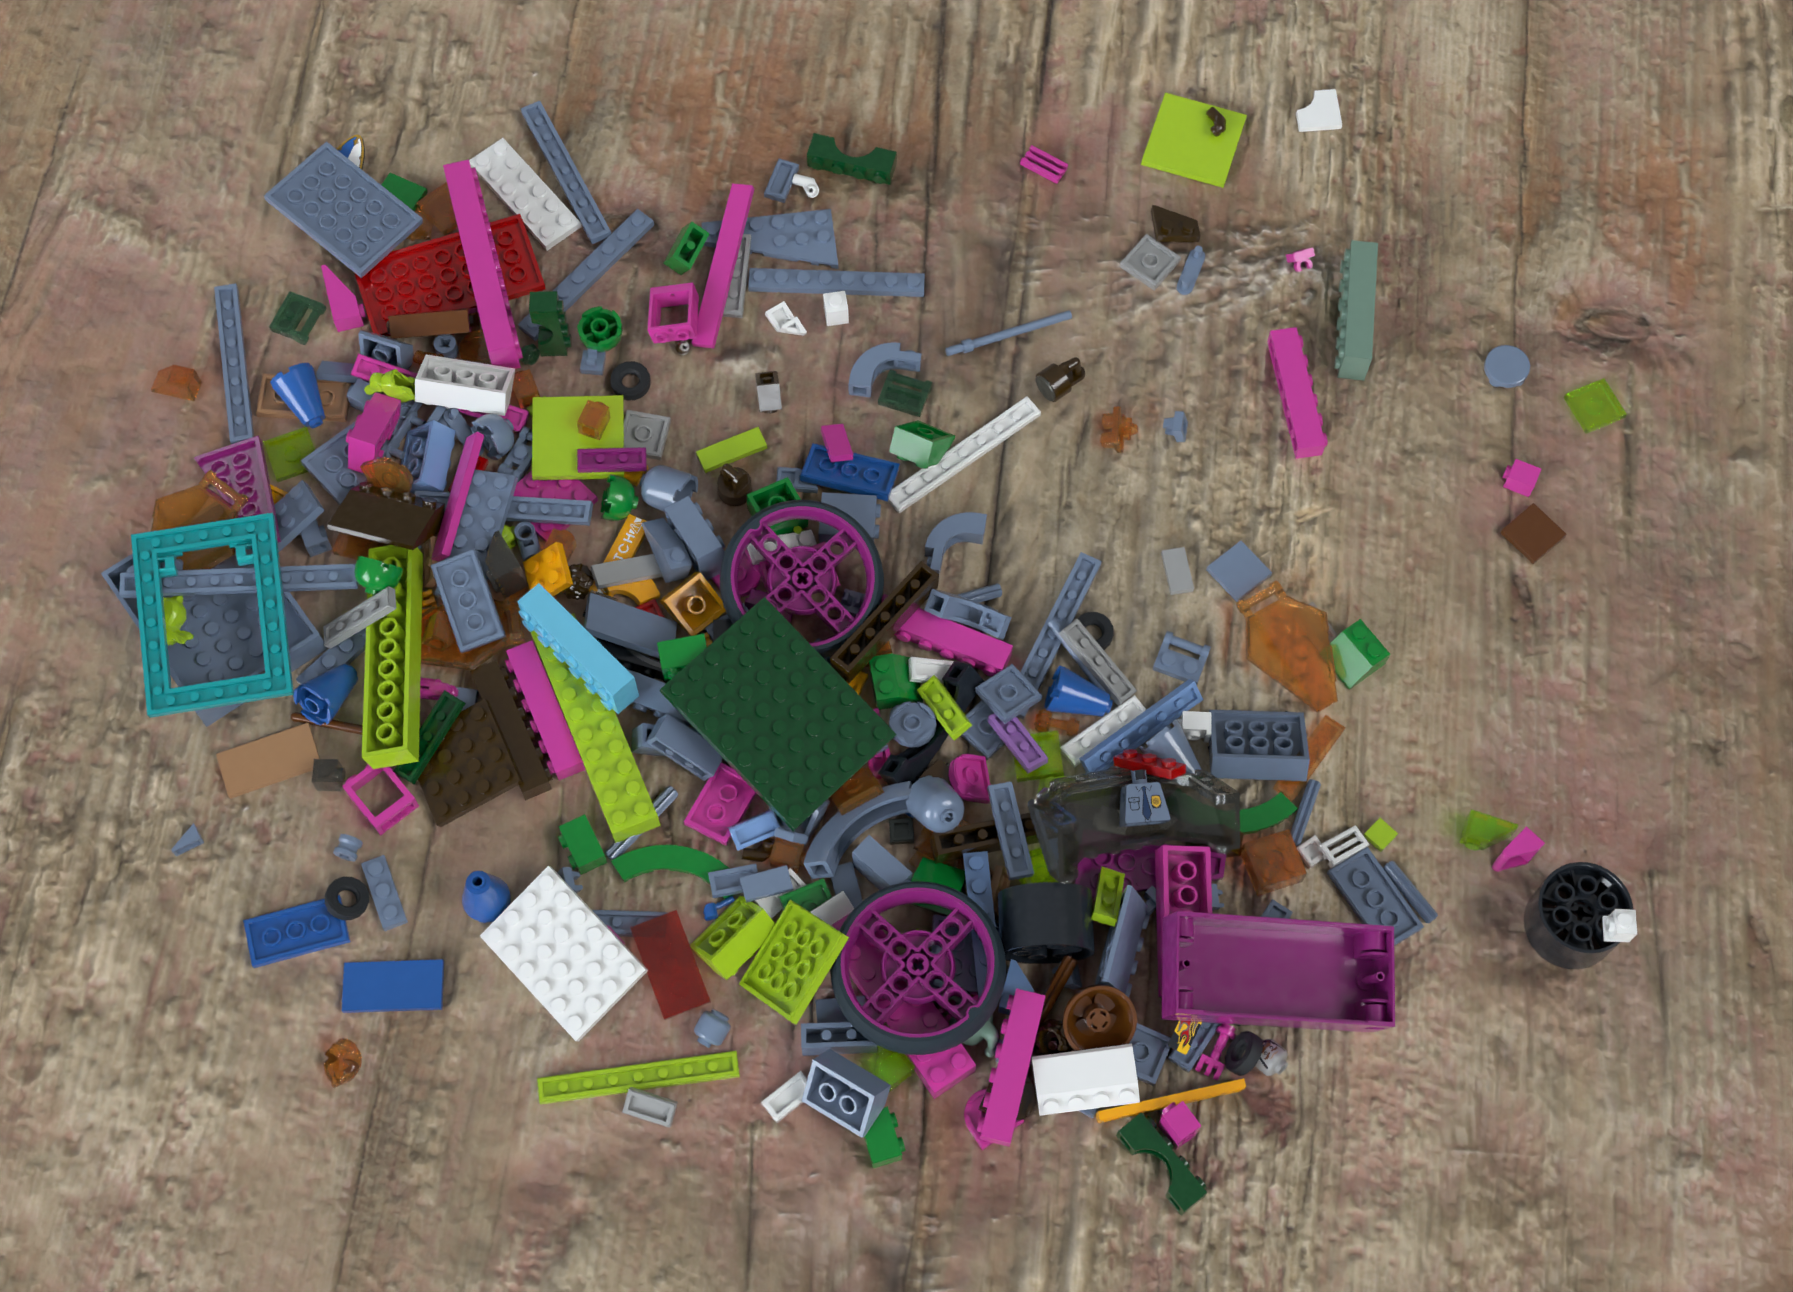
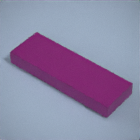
(611, 460)

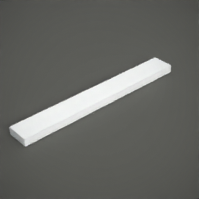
(964, 454)

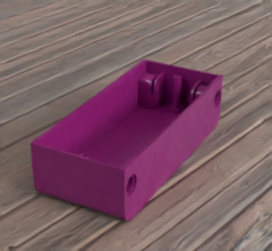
(1278, 972)

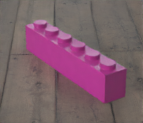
(1296, 393)
(955, 641)
(545, 710)
(1012, 1067)

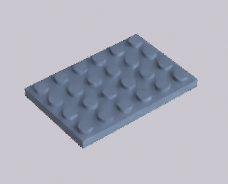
(343, 209)

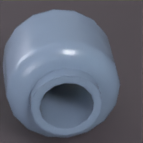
(712, 1028)

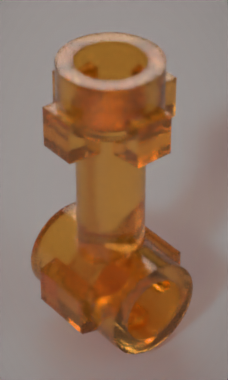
(1044, 721)

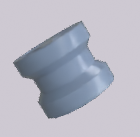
(448, 352)
(348, 847)

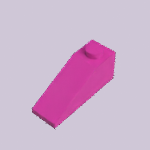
(343, 303)

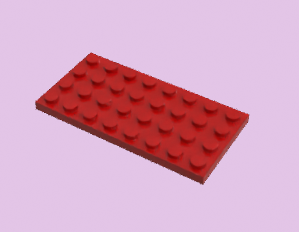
(437, 276)

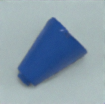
(301, 394)
(325, 693)
(1076, 695)
(485, 896)

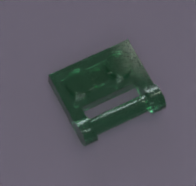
(291, 314)
(902, 398)

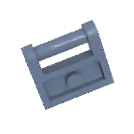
(1178, 664)

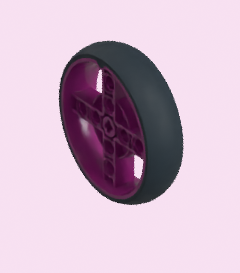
(850, 537)
(969, 1014)

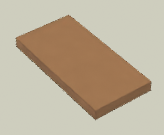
(332, 395)
(268, 760)

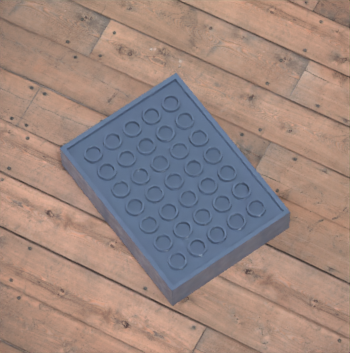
(225, 635)

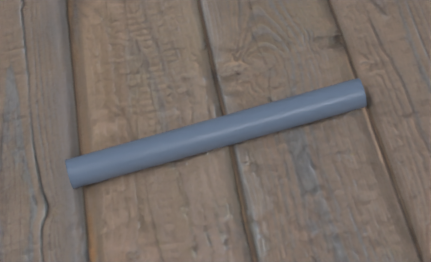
(1056, 628)

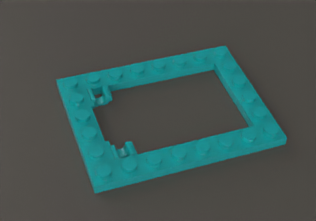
(165, 545)

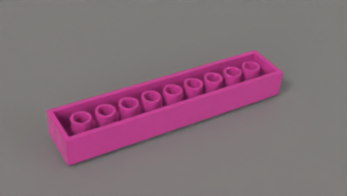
(483, 264)

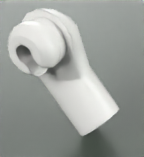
(808, 183)

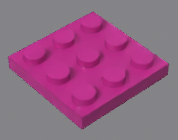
(552, 489)

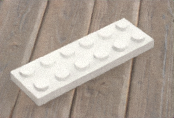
(525, 194)

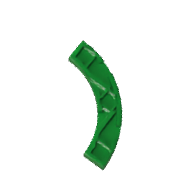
(1266, 815)
(667, 857)

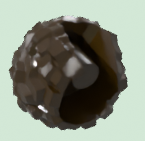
(582, 580)
(1051, 1038)

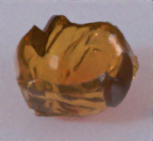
(343, 1062)

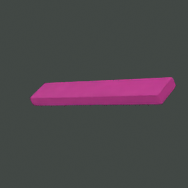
(457, 497)

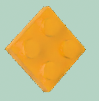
(549, 569)

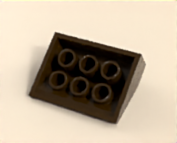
(388, 516)

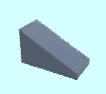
(188, 841)

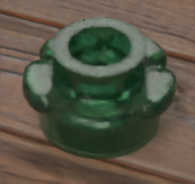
(530, 354)

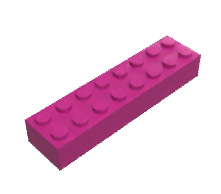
(936, 1070)

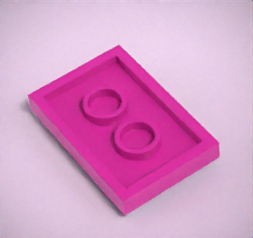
(720, 804)

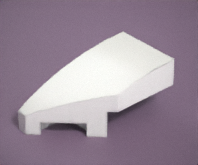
(784, 320)

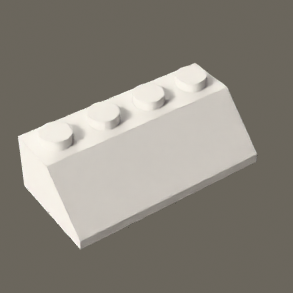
(464, 385)
(1085, 1079)

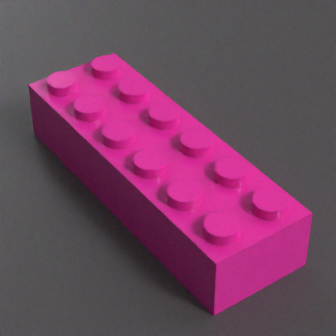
(1181, 885)

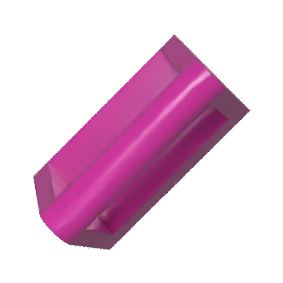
(1519, 851)

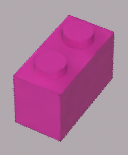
(1178, 1124)

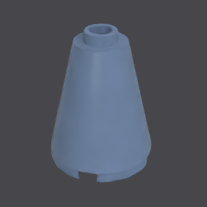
(1172, 744)

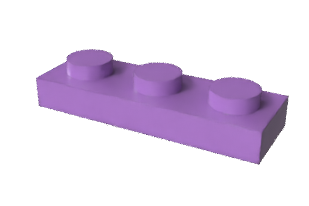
(1019, 742)

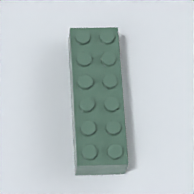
(1357, 310)

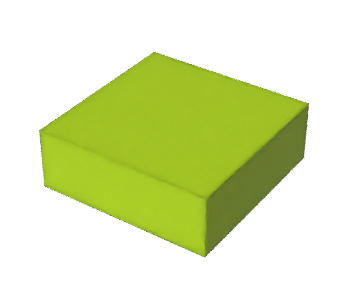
(1380, 834)

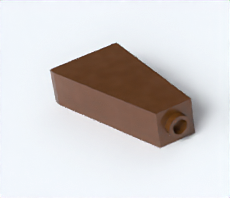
(434, 323)

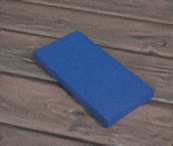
(859, 476)
(294, 933)
(393, 986)

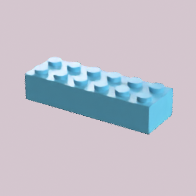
(578, 649)

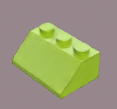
(733, 937)

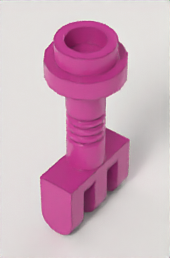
(1226, 1032)

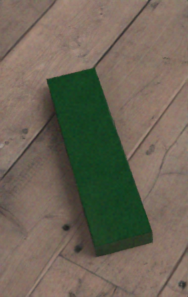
(432, 734)

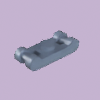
(519, 456)

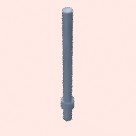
(968, 345)

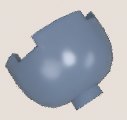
(497, 434)

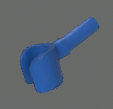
(710, 910)

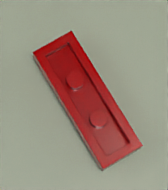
(1164, 768)

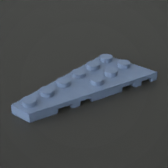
(788, 236)
(330, 461)

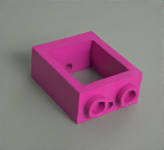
(663, 297)
(392, 814)

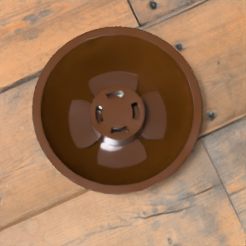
(1110, 1028)

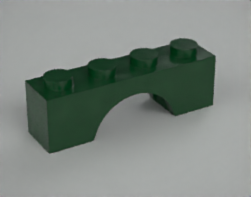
(875, 166)
(554, 331)
(1142, 1137)

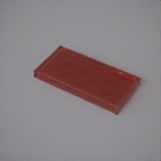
(670, 965)

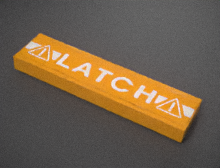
(625, 545)

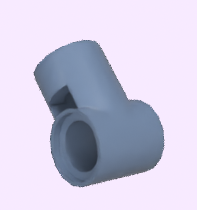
(530, 545)

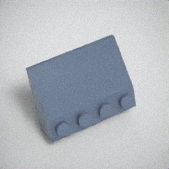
(1258, 745)
(1123, 942)

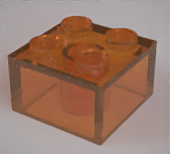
(1273, 862)

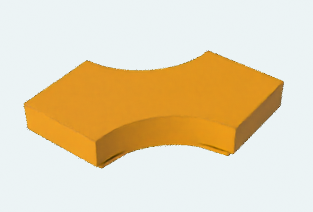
(638, 591)

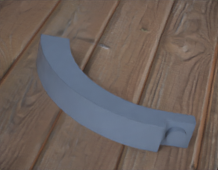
(842, 830)

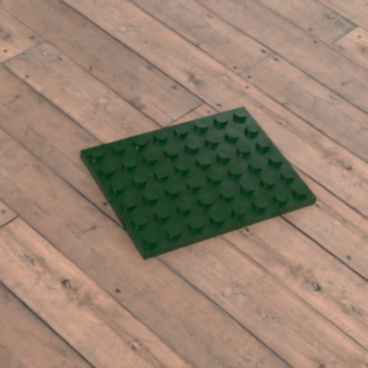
(778, 713)

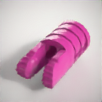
(435, 689)

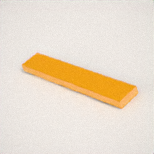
(1163, 1102)

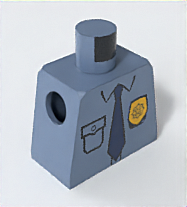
(1142, 802)

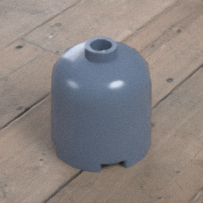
(666, 486)
(935, 804)

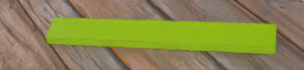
(639, 1076)

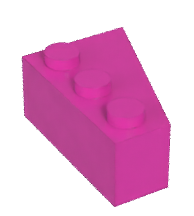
(372, 430)

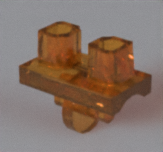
(1121, 429)

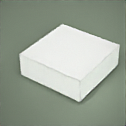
(1309, 852)

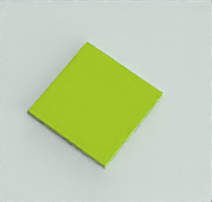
(1187, 147)
(557, 436)
(793, 961)

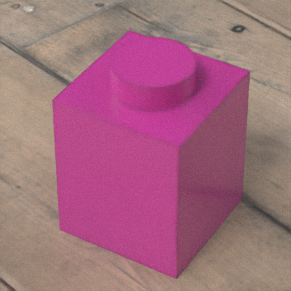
(1521, 477)

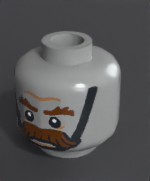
(1272, 1058)

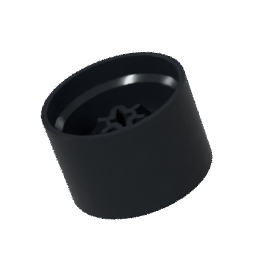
(1046, 922)
(1543, 926)

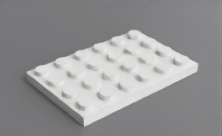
(563, 953)

